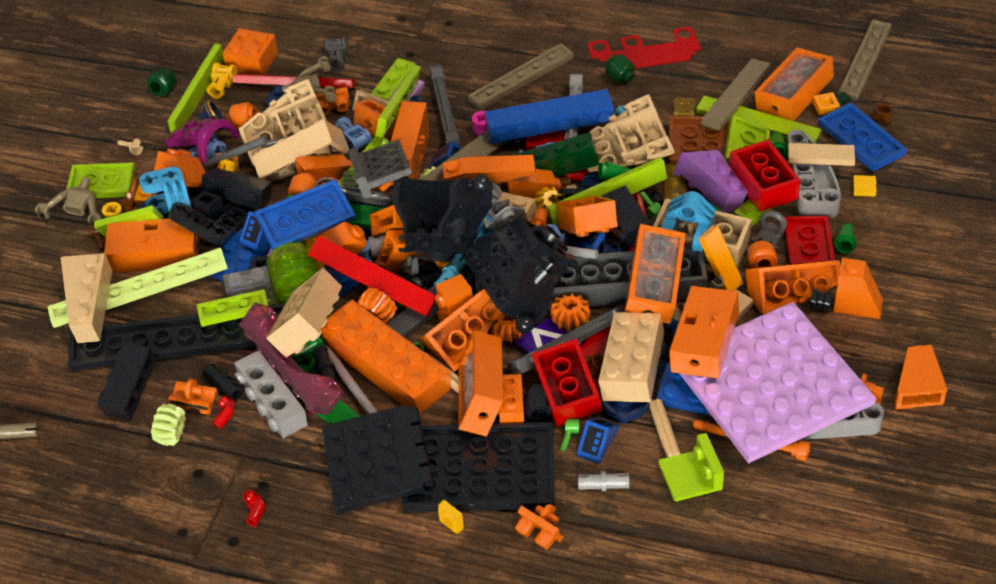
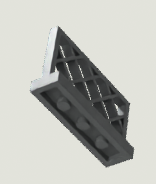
(379, 166)

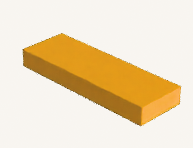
(720, 258)

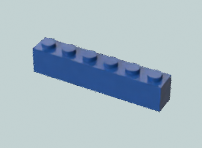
(548, 116)

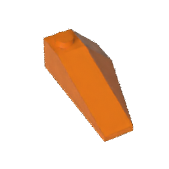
(496, 168)
(784, 284)
(451, 336)

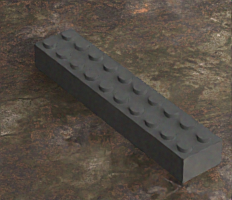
(606, 279)

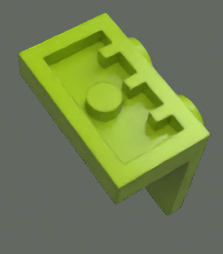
(694, 471)

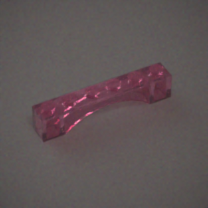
(316, 391)

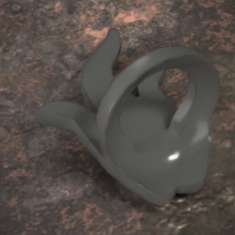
(769, 231)
(411, 268)

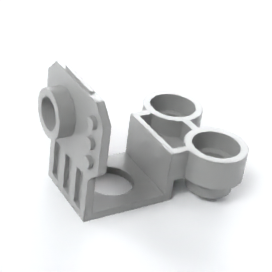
(505, 216)

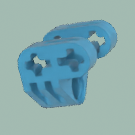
(173, 188)
(690, 208)

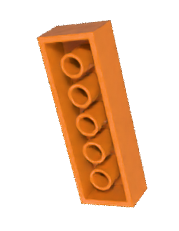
(385, 357)

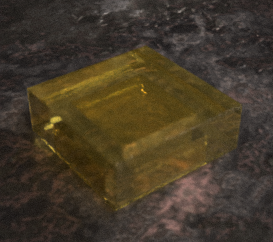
(684, 107)

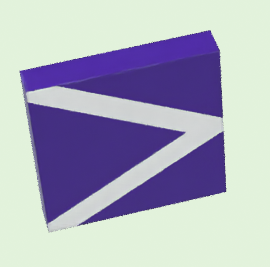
(540, 336)

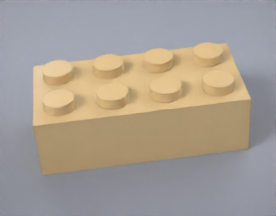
(734, 229)
(305, 313)
(631, 357)

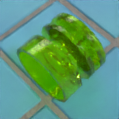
(289, 268)

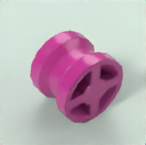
(478, 121)

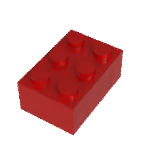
(765, 175)
(567, 382)

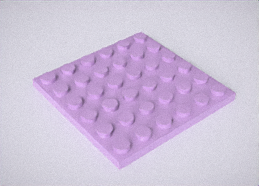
(779, 384)

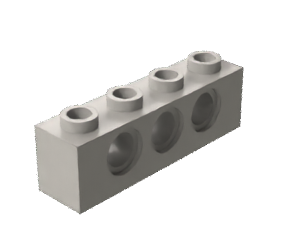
(270, 394)

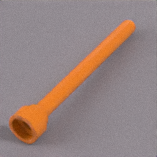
(798, 449)

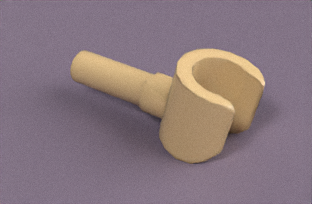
(133, 146)

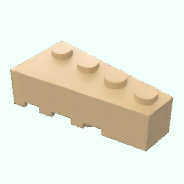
(279, 159)
(86, 294)

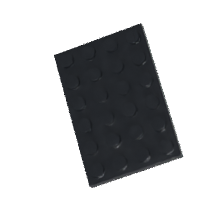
(488, 472)

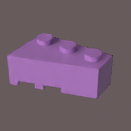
(713, 177)

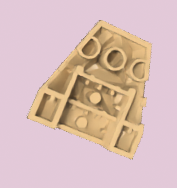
(284, 117)
(632, 136)

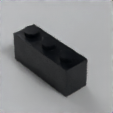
(237, 187)
(628, 215)
(127, 381)

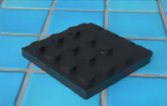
(376, 458)

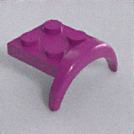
(199, 134)

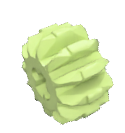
(168, 424)

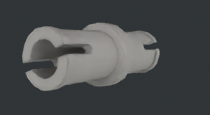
(603, 481)

